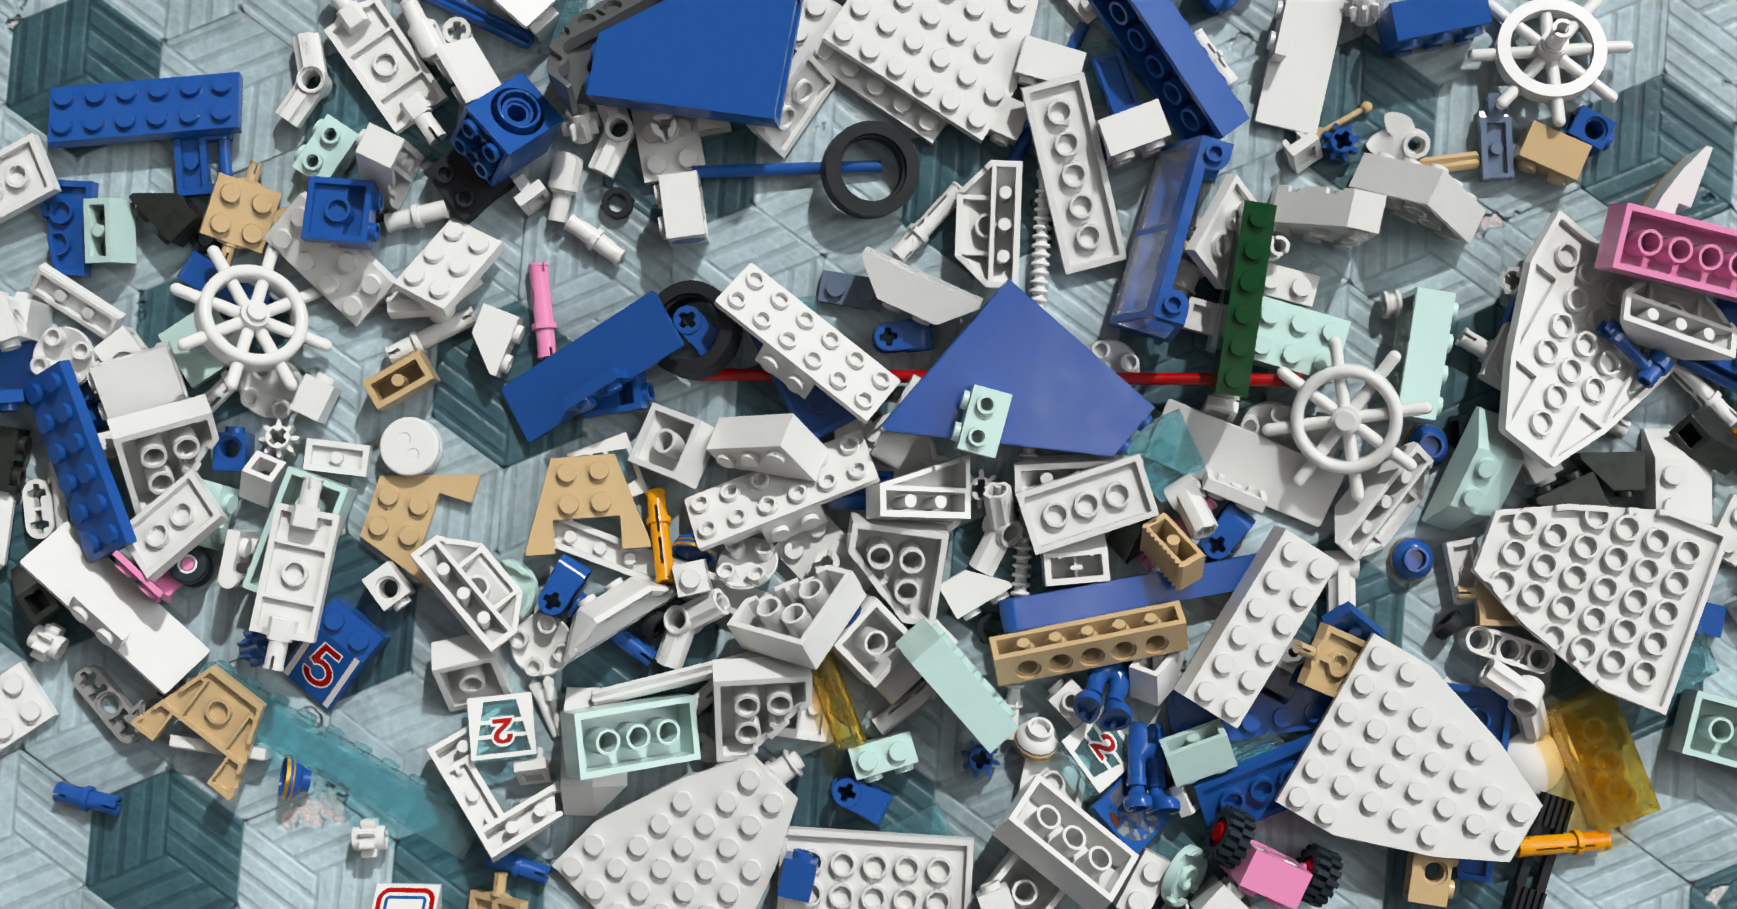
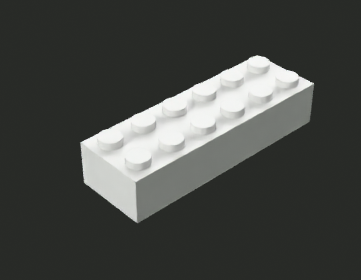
(1256, 625)

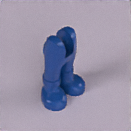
(1116, 712)
(1147, 772)

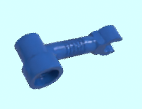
(1650, 367)

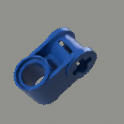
(702, 335)
(908, 336)
(1232, 527)
(567, 581)
(866, 800)

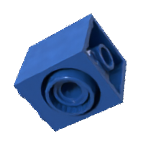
(506, 129)

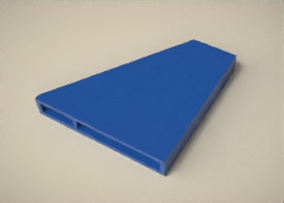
(699, 60)
(1057, 385)

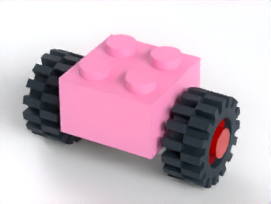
(1267, 870)

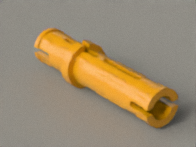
(657, 502)
(1571, 842)

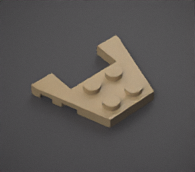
(585, 490)
(405, 510)
(218, 712)

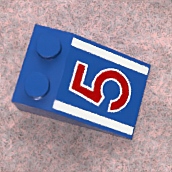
(341, 653)

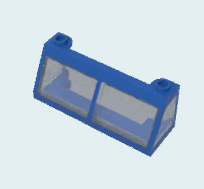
(1146, 294)

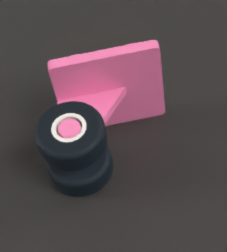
(191, 571)

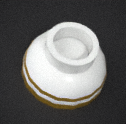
(1036, 739)

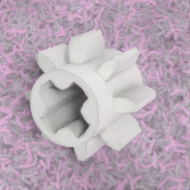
(1363, 12)
(582, 126)
(282, 432)
(973, 482)
(47, 642)
(370, 837)

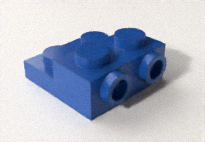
(342, 212)
(633, 397)

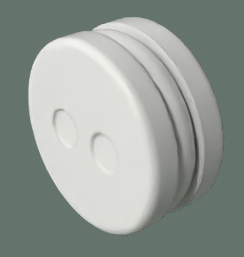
(411, 446)

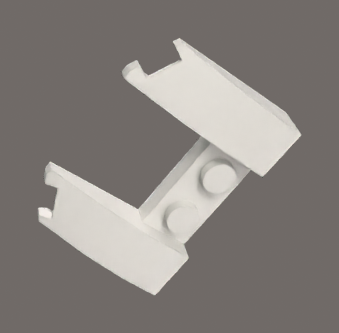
(496, 830)

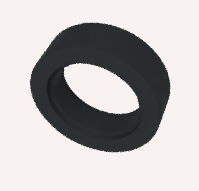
(899, 146)
(727, 341)

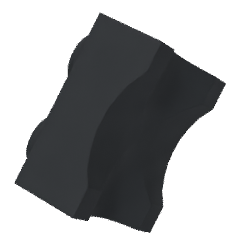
(463, 187)

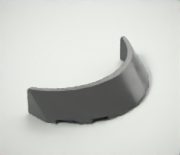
(570, 53)

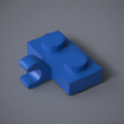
(1352, 621)

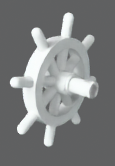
(1550, 53)
(250, 318)
(1346, 418)

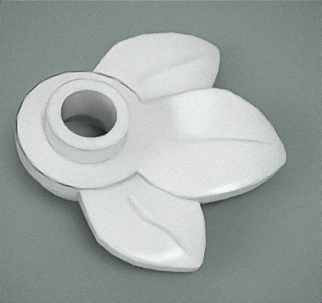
(1396, 136)

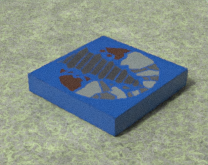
(1131, 828)

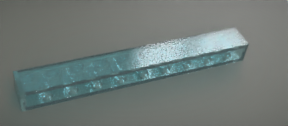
(359, 771)

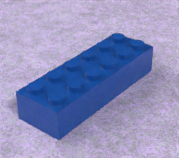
(1173, 66)

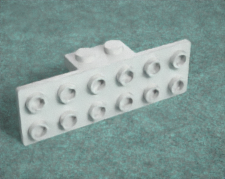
(1299, 63)
(803, 346)
(1255, 469)
(780, 503)
(115, 609)

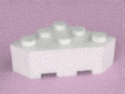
(1421, 194)
(1342, 218)
(162, 445)
(901, 562)
(800, 617)
(755, 701)

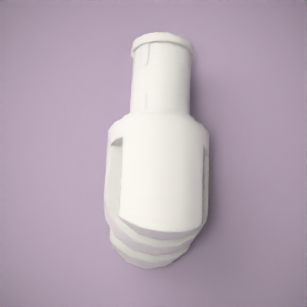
(423, 31)
(564, 183)

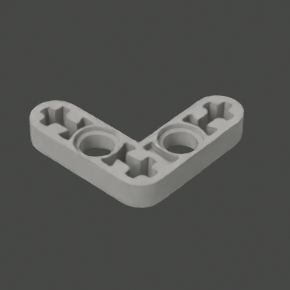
(104, 680)

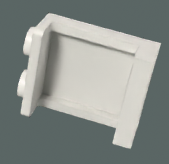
(137, 381)

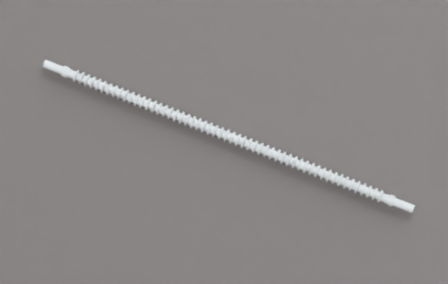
(1038, 292)

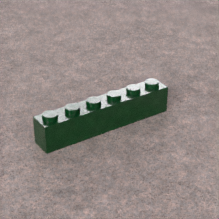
(1242, 300)

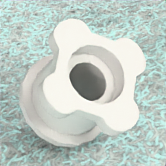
(1187, 278)
(786, 766)

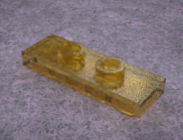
(837, 704)

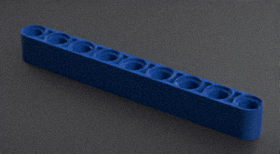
(1116, 595)

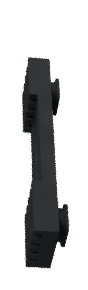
(1555, 815)

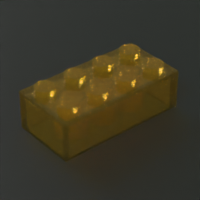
(1601, 760)

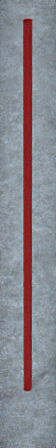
(1131, 378)

